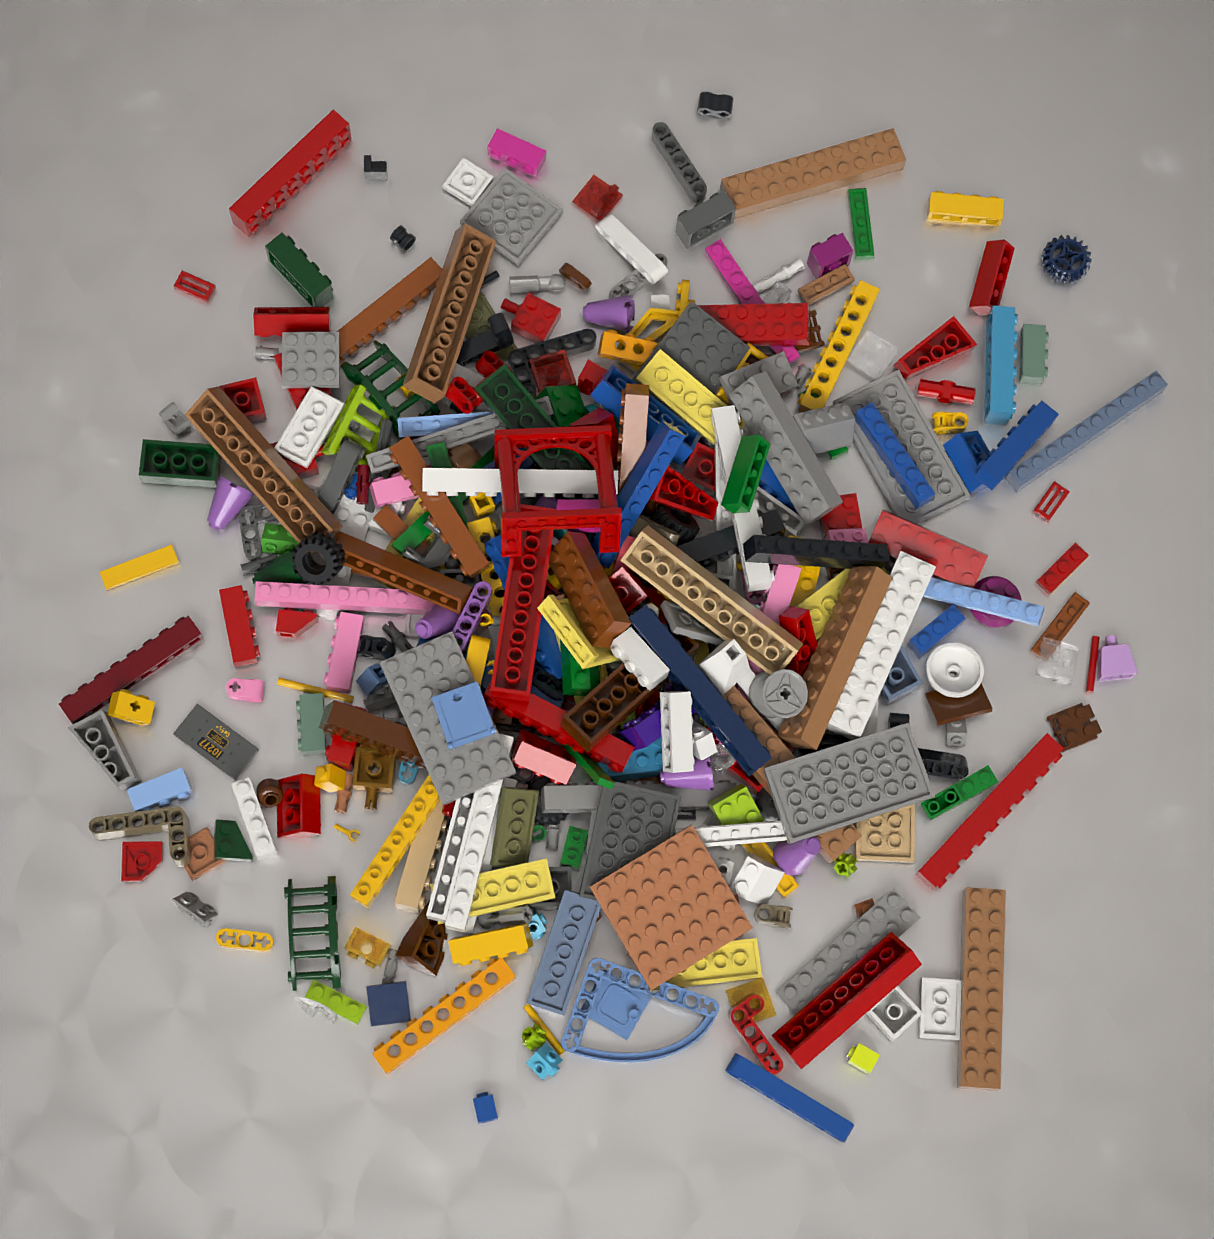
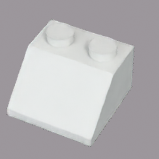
(757, 880)

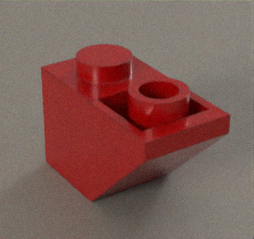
(294, 623)

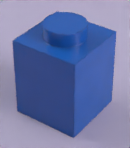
(485, 1108)

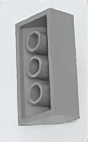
(827, 427)

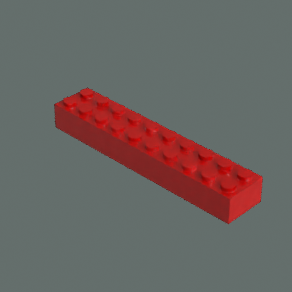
(520, 615)

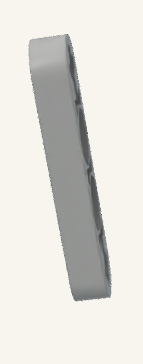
(636, 277)

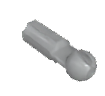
(526, 284)
(506, 917)

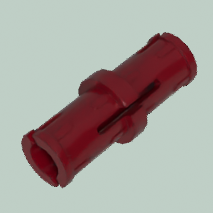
(362, 484)

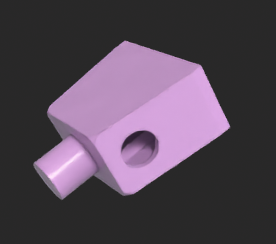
(1115, 661)

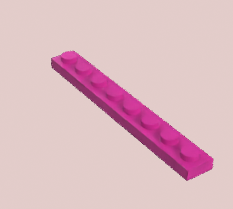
(741, 286)

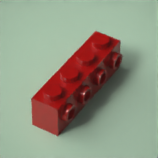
(991, 276)
(290, 319)
(238, 626)

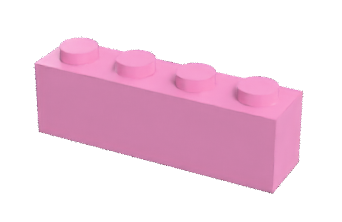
(391, 490)
(344, 655)

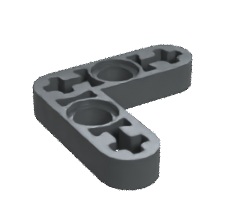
(256, 518)

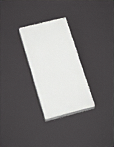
(309, 427)

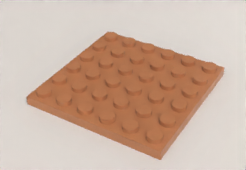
(671, 907)

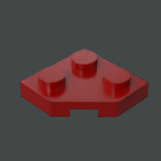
(140, 859)

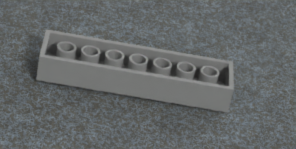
(789, 450)

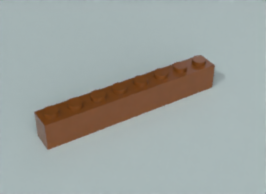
(388, 308)
(441, 510)
(404, 574)

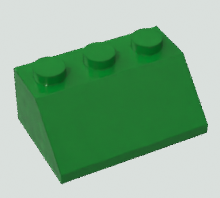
(575, 679)

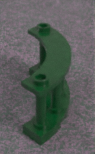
(378, 398)
(329, 929)

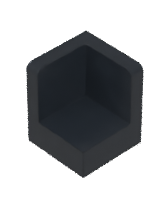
(374, 169)

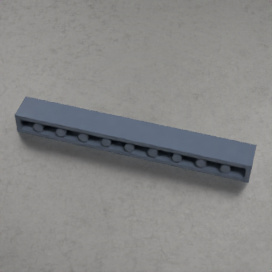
(1086, 431)

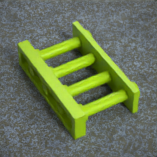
(348, 414)

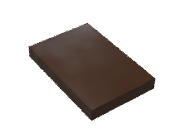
(951, 709)

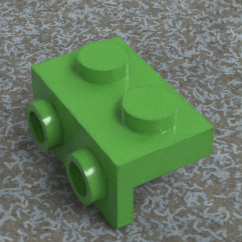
(276, 539)

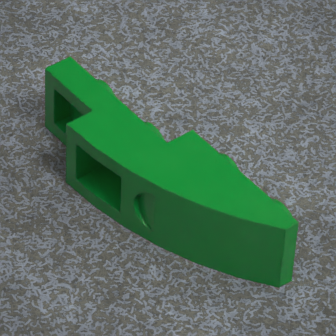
(959, 792)

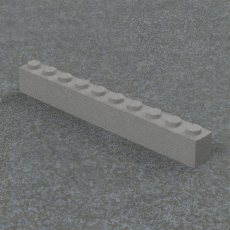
(584, 798)

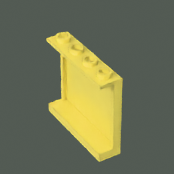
(568, 628)

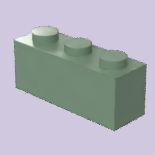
(1033, 354)
(311, 712)

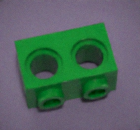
(574, 848)

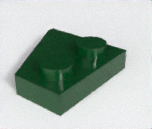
(229, 842)

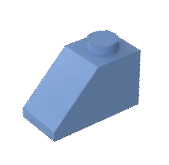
(372, 679)

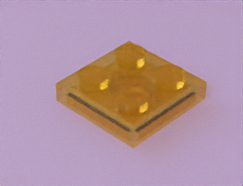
(757, 987)

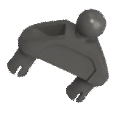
(435, 554)

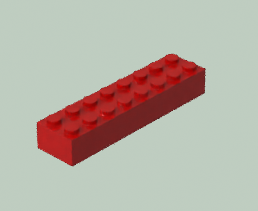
(290, 173)
(846, 1000)

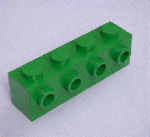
(745, 474)

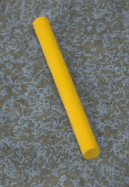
(314, 690)

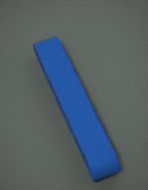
(789, 1097)

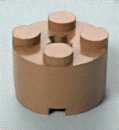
(463, 456)

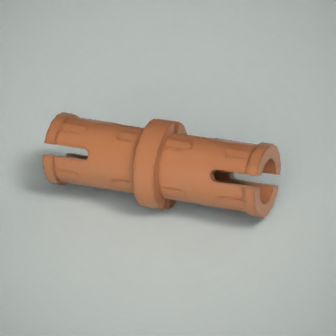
(344, 795)

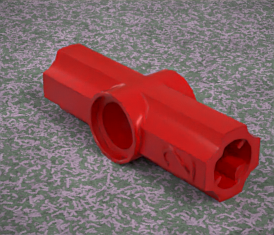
(946, 391)

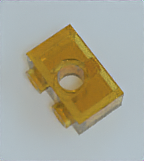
(360, 938)

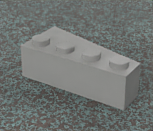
(104, 744)

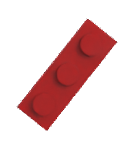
(1062, 568)

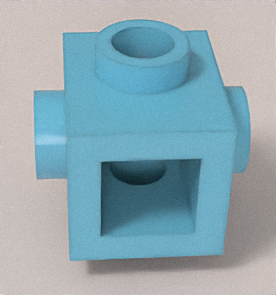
(539, 927)
(545, 1062)

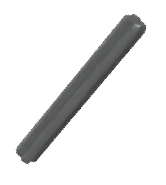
(382, 444)

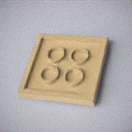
(887, 837)

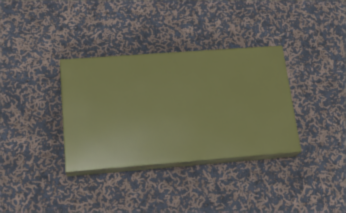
(479, 324)
(514, 826)

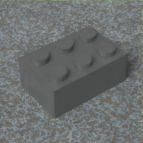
(705, 219)

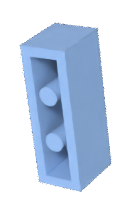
(160, 791)

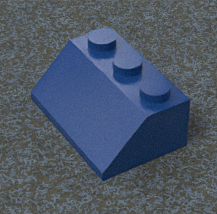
(966, 453)

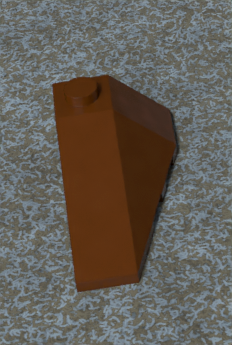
(423, 944)

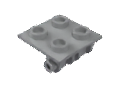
(189, 903)

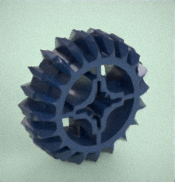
(1066, 272)

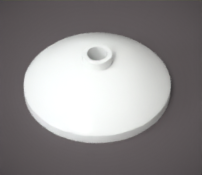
(954, 659)

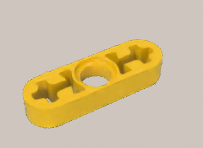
(229, 943)

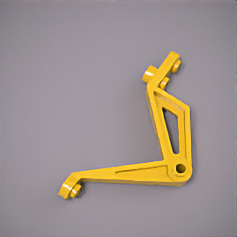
(668, 316)

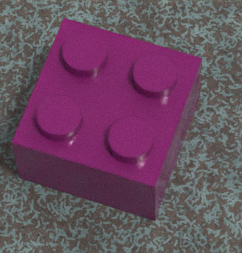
(829, 255)

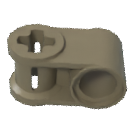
(777, 915)

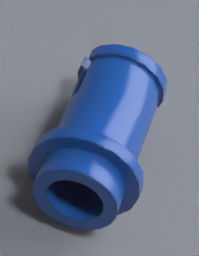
(351, 491)

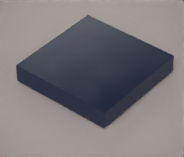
(388, 1003)

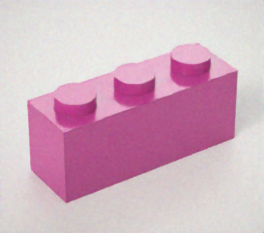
(516, 152)

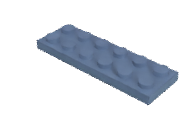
(564, 952)

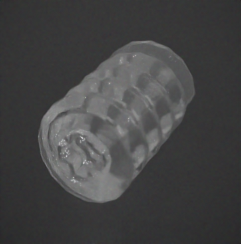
(726, 759)

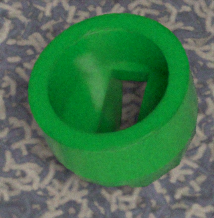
(540, 836)

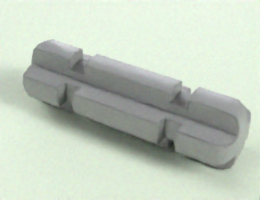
(390, 967)

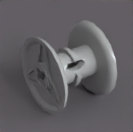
(778, 694)

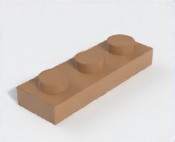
(826, 285)

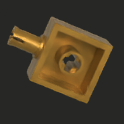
(373, 782)

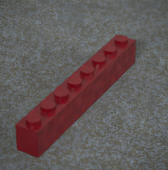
(131, 670)

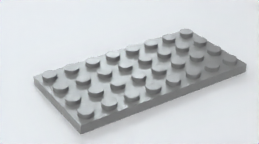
(914, 432)
(414, 680)
(848, 783)

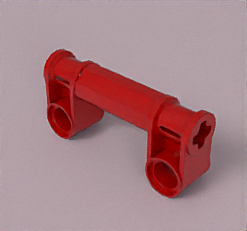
(462, 393)

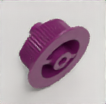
(998, 586)

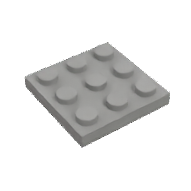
(310, 359)

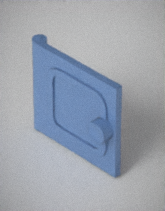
(463, 715)
(613, 1005)

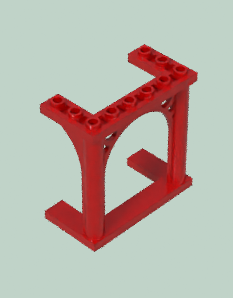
(514, 521)

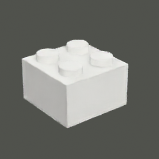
(894, 1013)

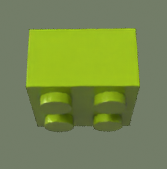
(735, 807)

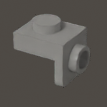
(174, 418)
(956, 733)

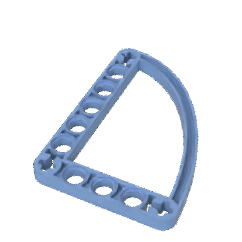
(642, 987)

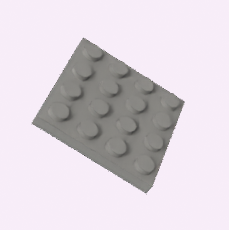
(512, 215)

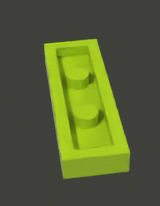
(336, 1001)

